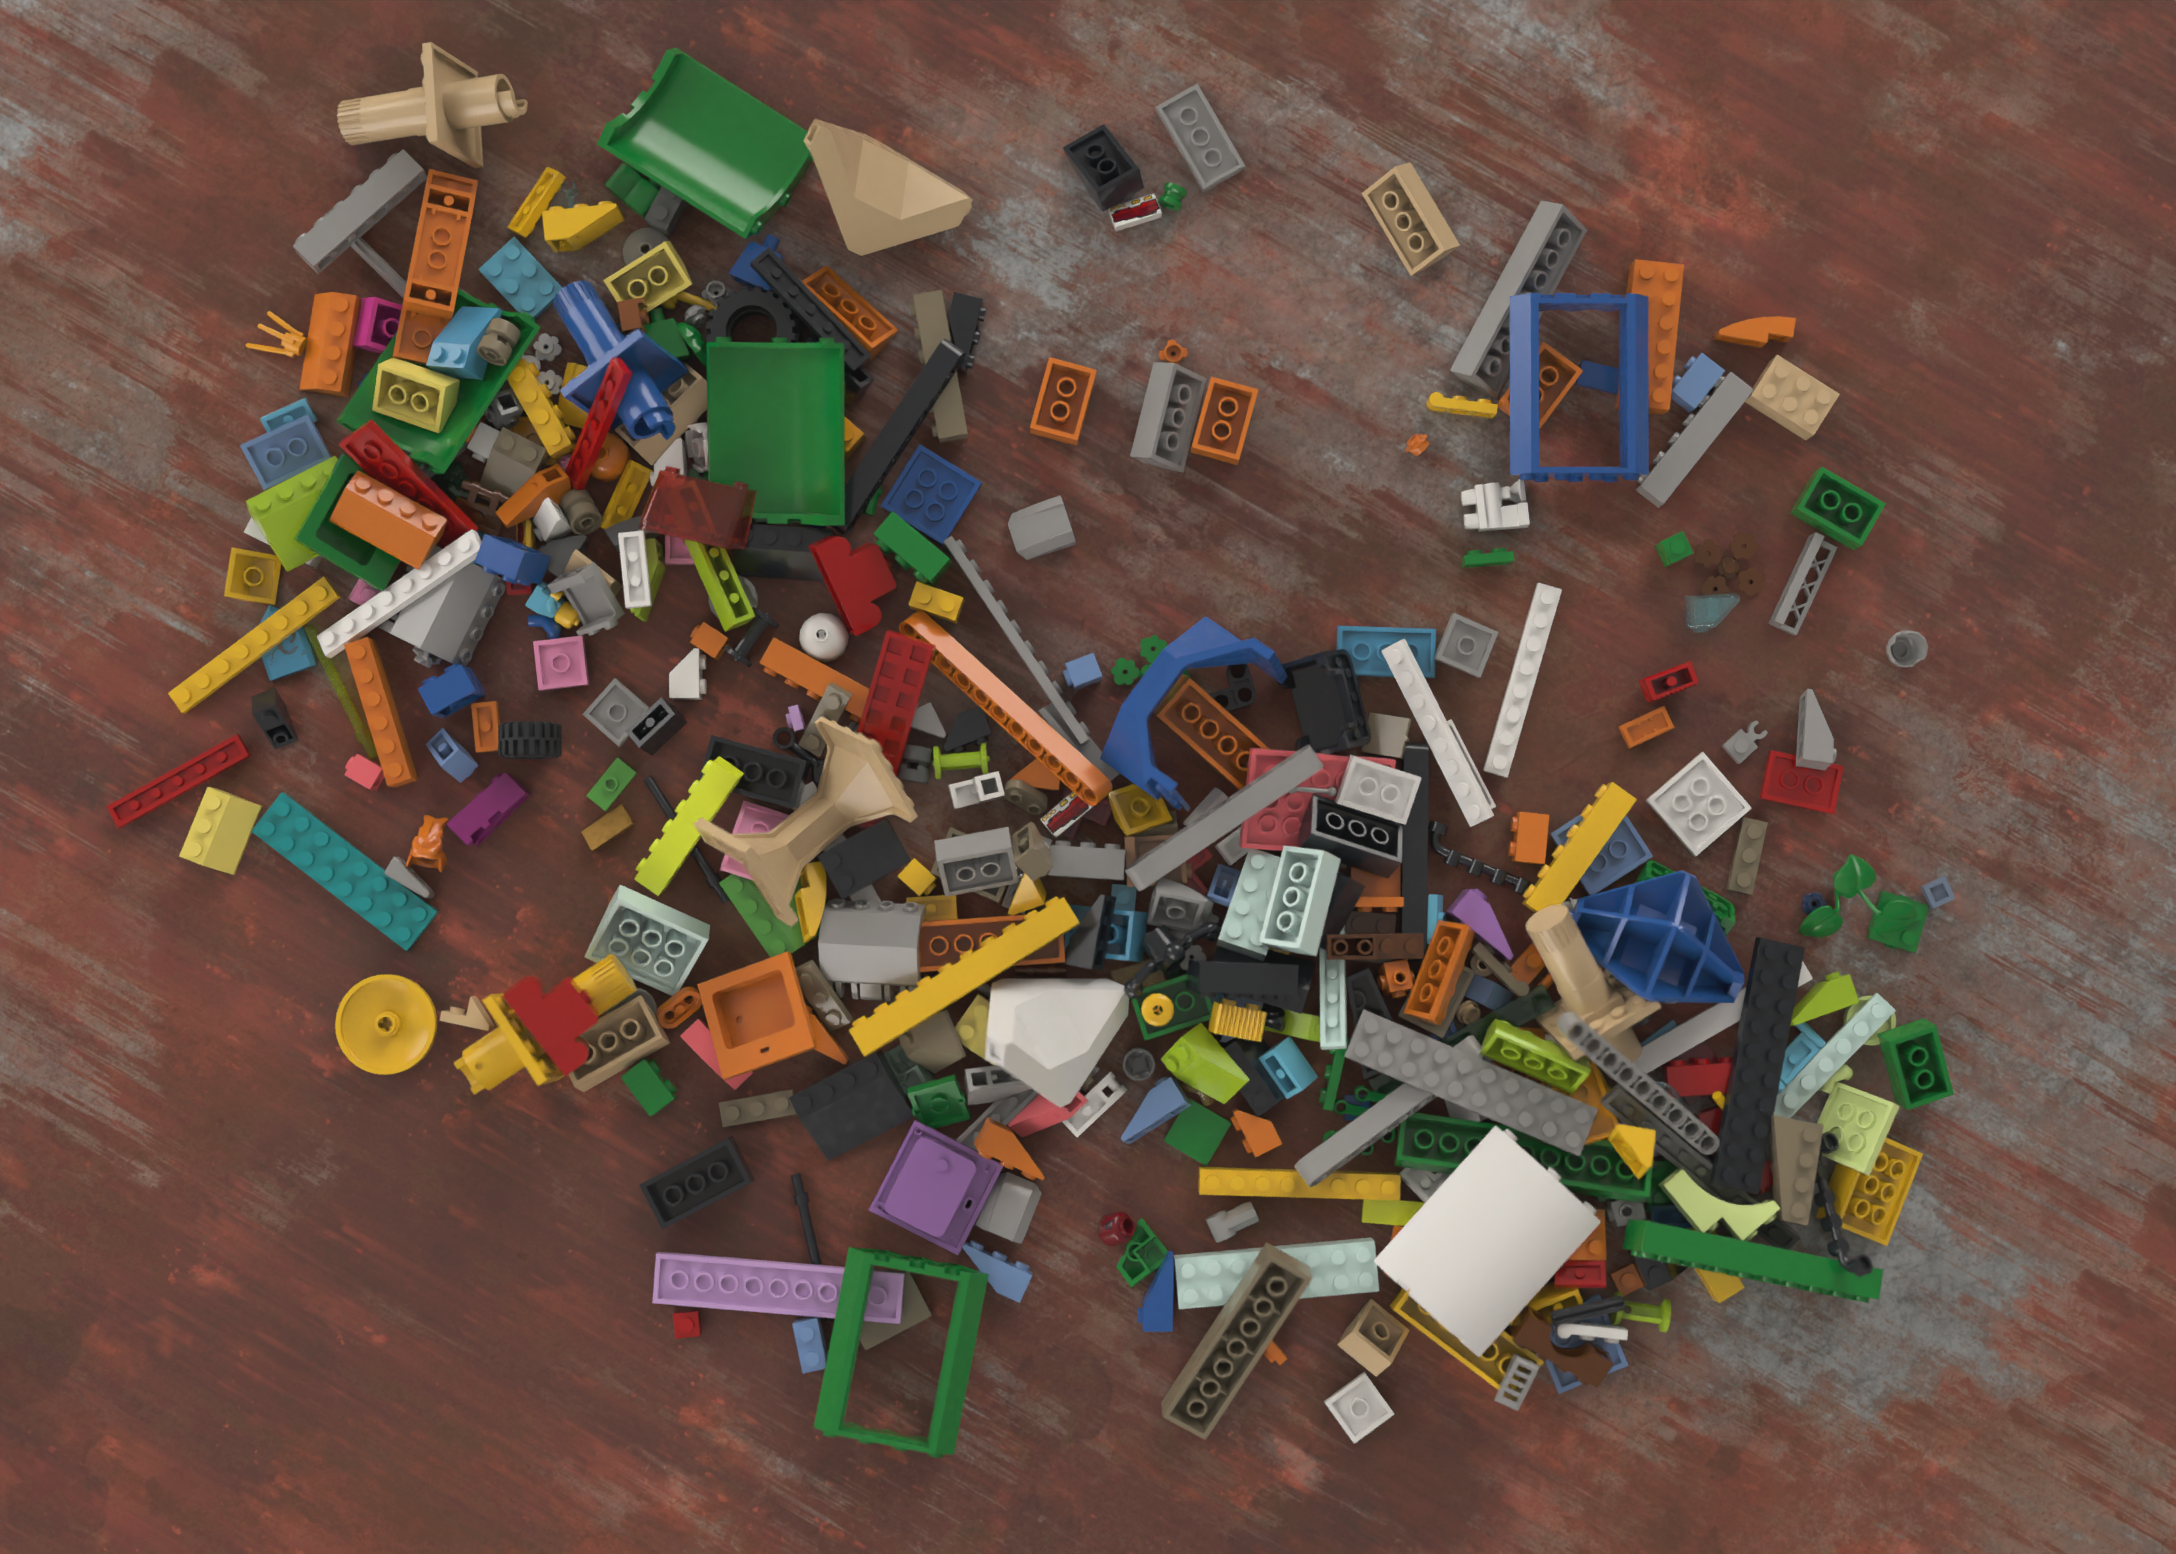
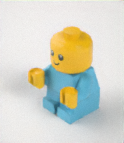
(553, 605)

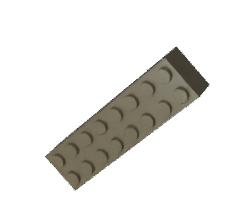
(1236, 1341)

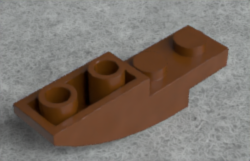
(1374, 946)

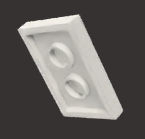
(1378, 789)

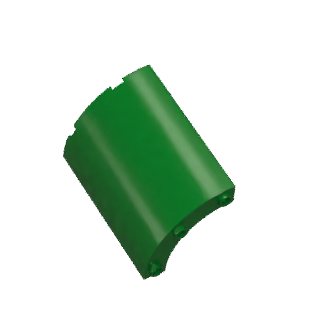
(711, 144)
(473, 399)
(779, 426)

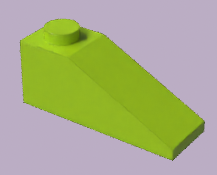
(1825, 997)
(1299, 1025)

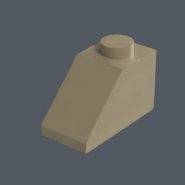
(1031, 852)

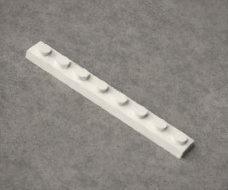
(400, 594)
(1522, 680)
(1437, 733)

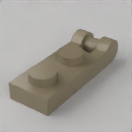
(1499, 969)

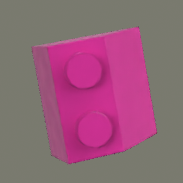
(376, 324)

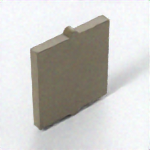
(1387, 735)

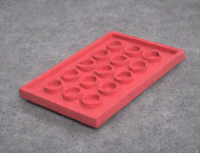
(1281, 820)

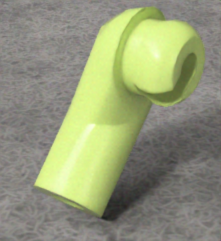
(1842, 1073)

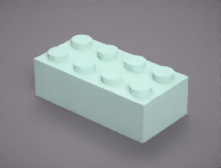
(1300, 900)
(1249, 905)

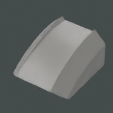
(1041, 528)
(1178, 906)
(1009, 1207)

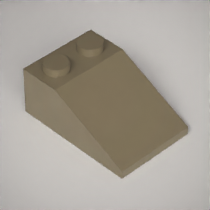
(512, 463)

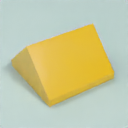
(1634, 1146)

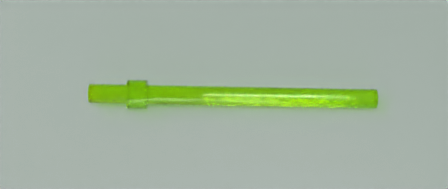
(362, 734)

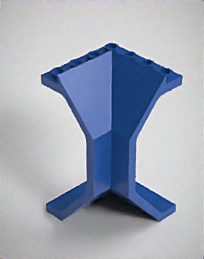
(1203, 645)

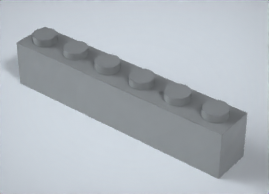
(359, 211)
(1694, 439)

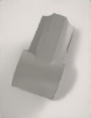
(1226, 1223)

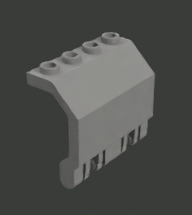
(451, 615)
(870, 947)

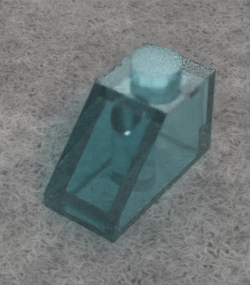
(1708, 610)

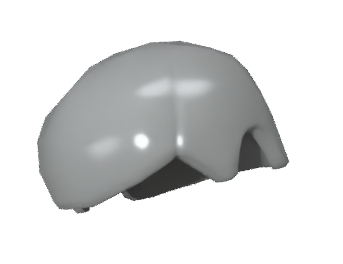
(1906, 648)

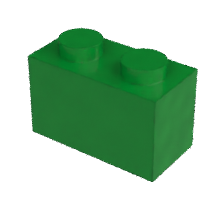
(650, 1086)

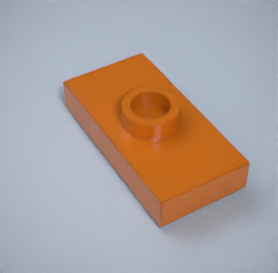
(1646, 727)

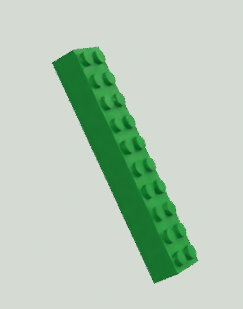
(1445, 1142)
(1749, 1260)

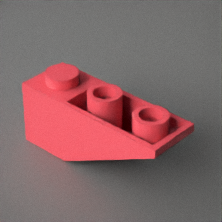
(1042, 1114)

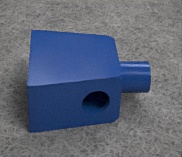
(743, 272)

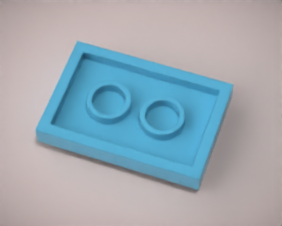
(521, 279)

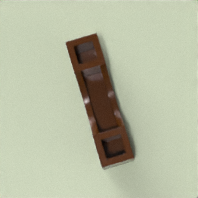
(1586, 1361)

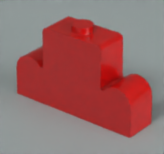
(854, 579)
(555, 1018)

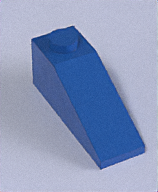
(1157, 1302)

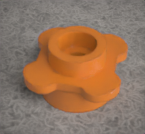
(1173, 346)
(1417, 444)

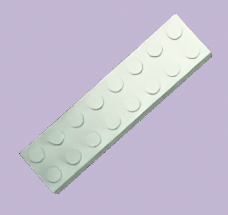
(1335, 1269)

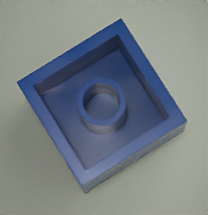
(512, 560)
(451, 690)

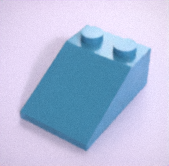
(455, 347)
(1125, 935)

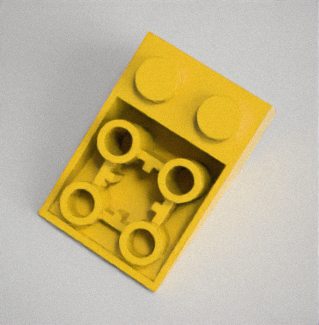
(578, 226)

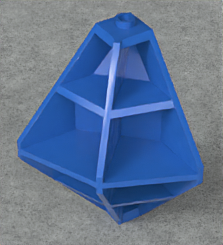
(1661, 940)

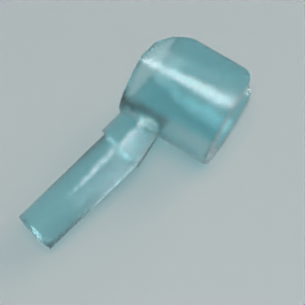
(570, 194)

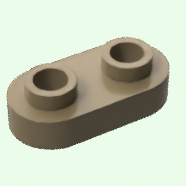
(1025, 796)

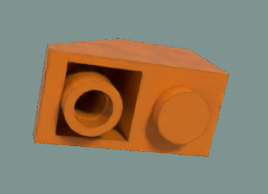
(1258, 1132)

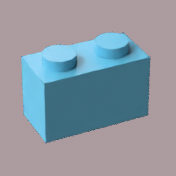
(1288, 1067)

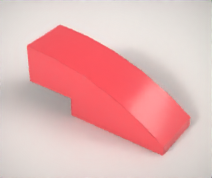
(700, 1040)

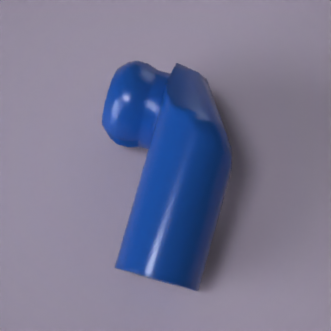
(548, 624)

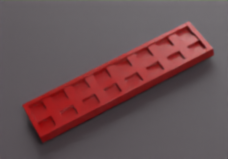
(895, 697)

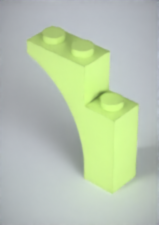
(1705, 1210)

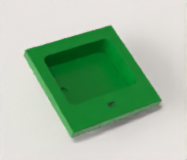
(338, 544)

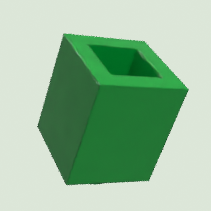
(1674, 549)

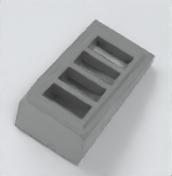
(408, 877)
(1524, 1387)

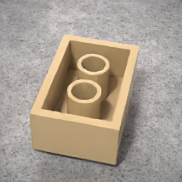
(1792, 397)

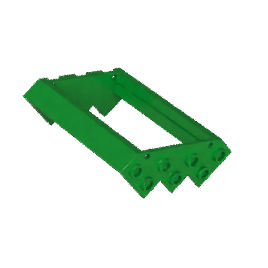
(846, 1341)

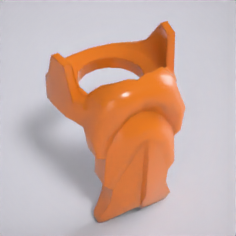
(429, 844)

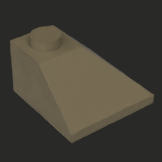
(933, 1043)

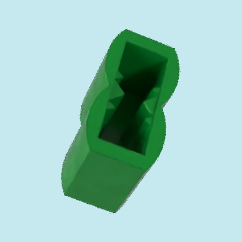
(633, 189)

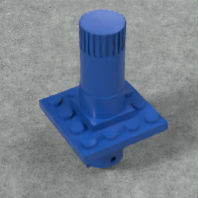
(600, 339)

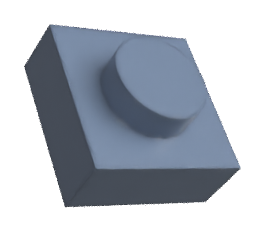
(1937, 892)

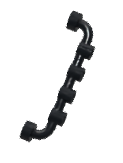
(1474, 866)
(1861, 1264)

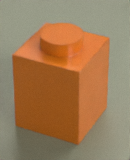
(709, 640)

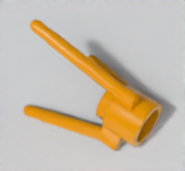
(292, 342)

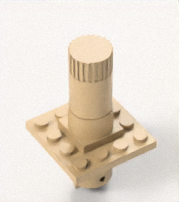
(445, 108)
(1583, 987)

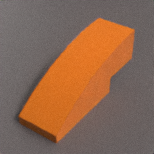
(1758, 331)

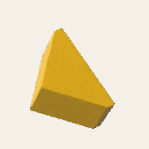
(1027, 895)

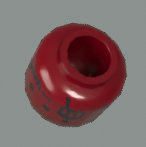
(1116, 1228)

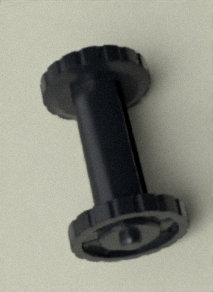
(751, 637)

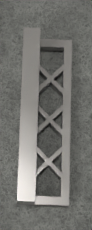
(1797, 582)
(1089, 750)

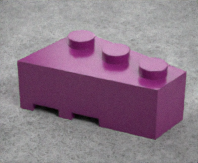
(488, 810)

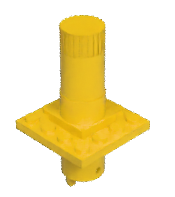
(514, 1046)

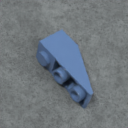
(1004, 1276)

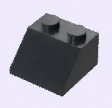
(1654, 1272)

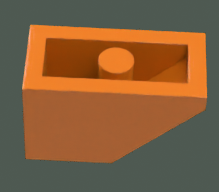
(1038, 776)

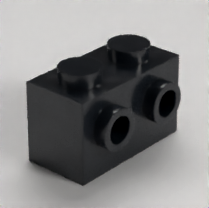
(656, 726)

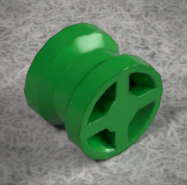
(1172, 196)

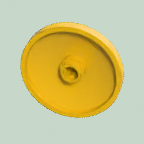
(386, 1024)

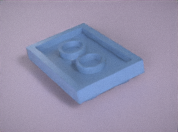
(285, 451)

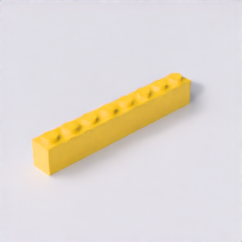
(1291, 1184)

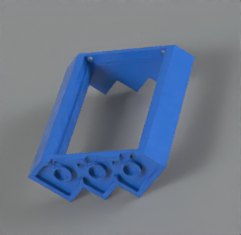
(1632, 385)

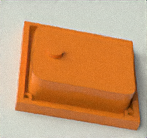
(755, 1012)

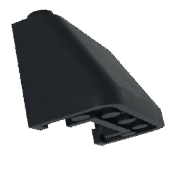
(1327, 702)

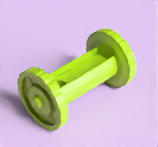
(960, 760)
(1645, 1312)

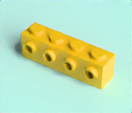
(540, 409)

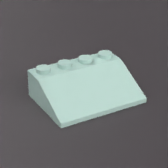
(649, 940)

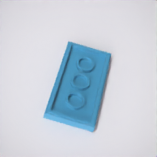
(1366, 643)

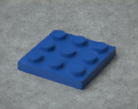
(931, 494)

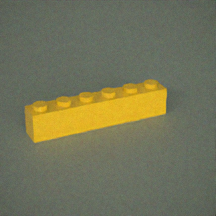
(1580, 849)

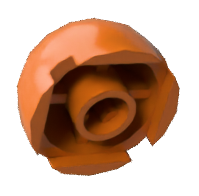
(611, 459)

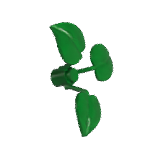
(1848, 881)

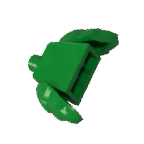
(676, 336)

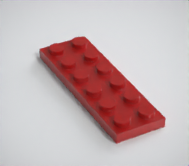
(392, 467)

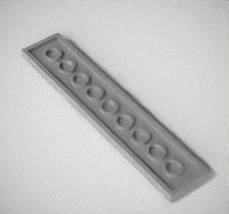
(1471, 1082)

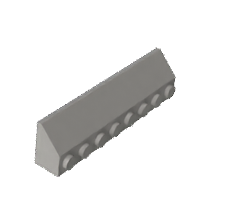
(1532, 268)

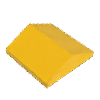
(252, 576)
(1137, 810)

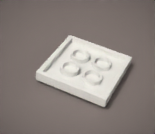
(1698, 804)

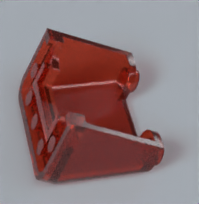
(699, 510)

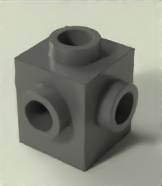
(504, 410)

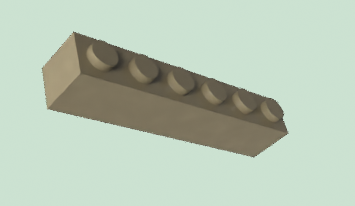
(931, 330)

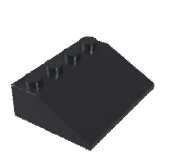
(852, 1105)

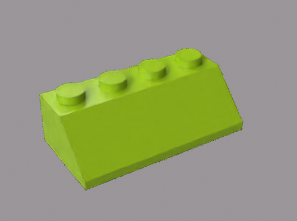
(1534, 1056)

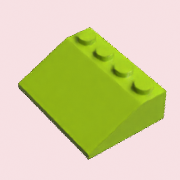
(283, 510)

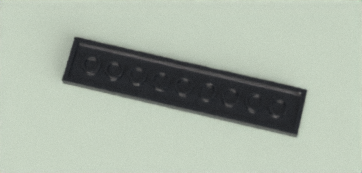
(1757, 1065)

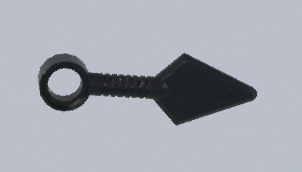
(816, 764)

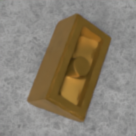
(608, 828)

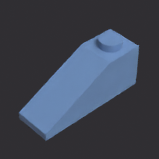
(1158, 1106)

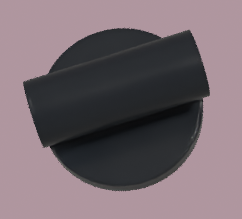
(1274, 1017)

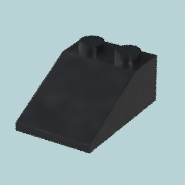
(1104, 167)
(864, 858)

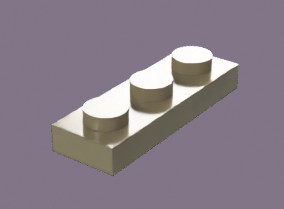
(831, 708)
(1746, 856)
(822, 996)
(756, 1108)

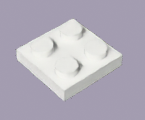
(1359, 1407)

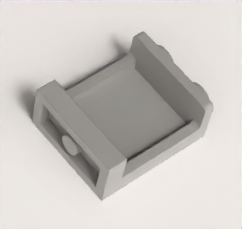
(590, 598)

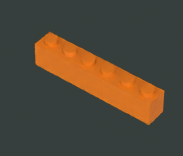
(812, 675)
(381, 712)

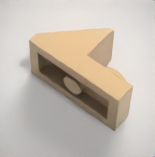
(475, 1017)

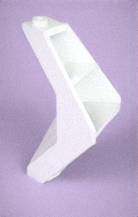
(1053, 1030)

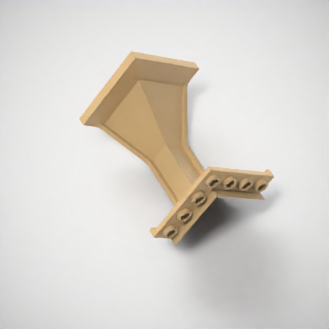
(852, 789)

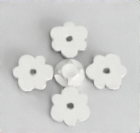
(541, 353)

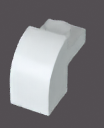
(976, 790)

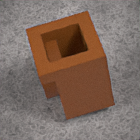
(632, 315)

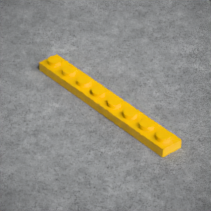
(254, 645)

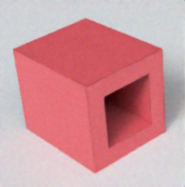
(364, 771)

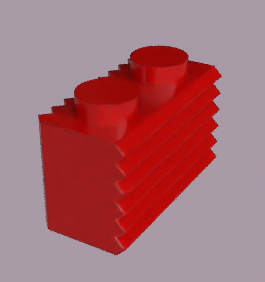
(1668, 682)

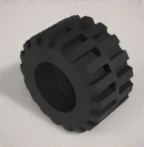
(529, 740)

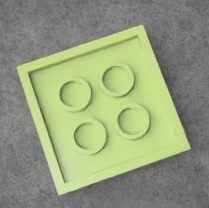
(1859, 1125)

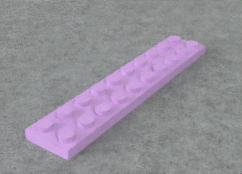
(769, 1286)

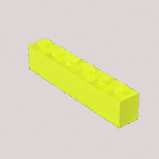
(681, 834)

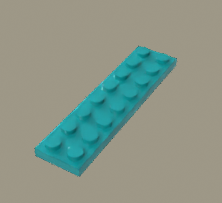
(345, 871)

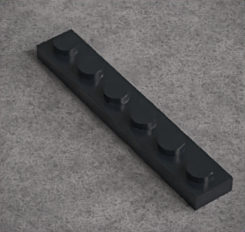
(808, 307)

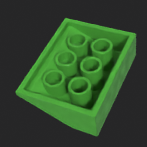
(770, 931)

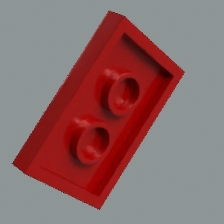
(1800, 785)

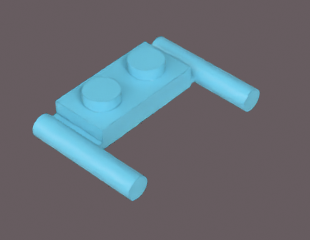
(1799, 1053)

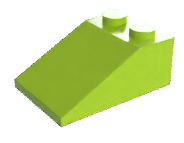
(1205, 1065)

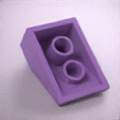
(1475, 912)

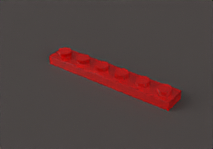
(598, 423)
(178, 781)

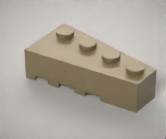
(1793, 1166)

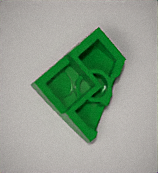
(1142, 1255)

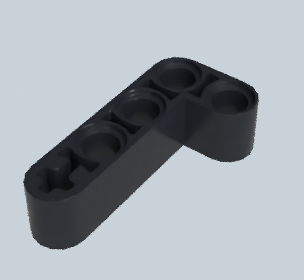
(1235, 685)

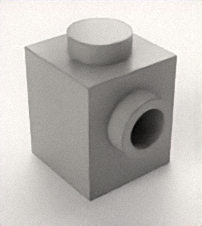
(1621, 1210)

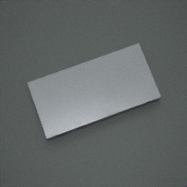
(1200, 137)

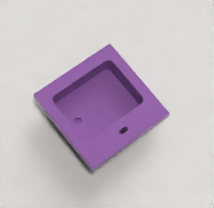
(932, 1185)

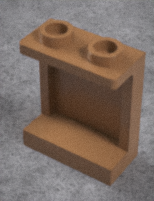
(1138, 846)

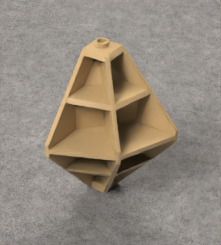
(879, 192)

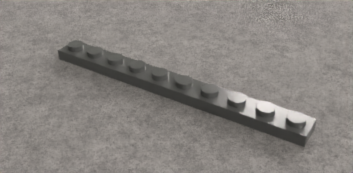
(1691, 1160)

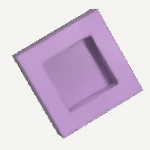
(795, 719)

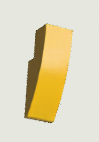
(811, 899)

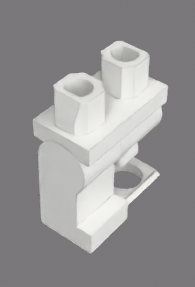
(1490, 513)

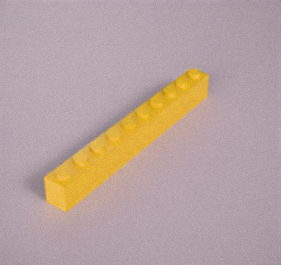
(963, 977)

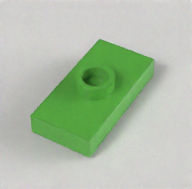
(612, 784)

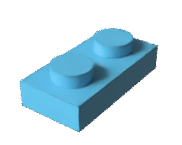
(288, 414)

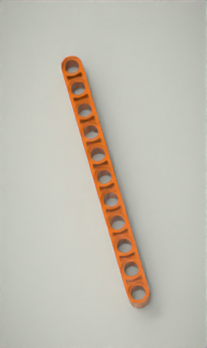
(1009, 710)

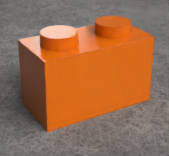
(1529, 838)

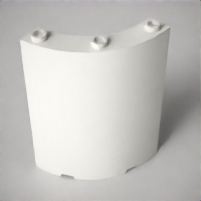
(1487, 1240)

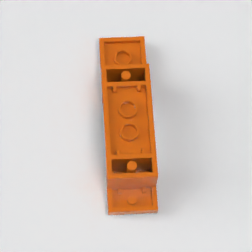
(435, 264)

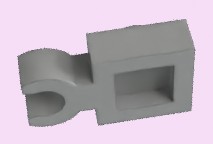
(1741, 744)

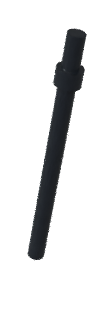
(712, 879)
(801, 1199)

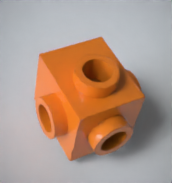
(1395, 978)

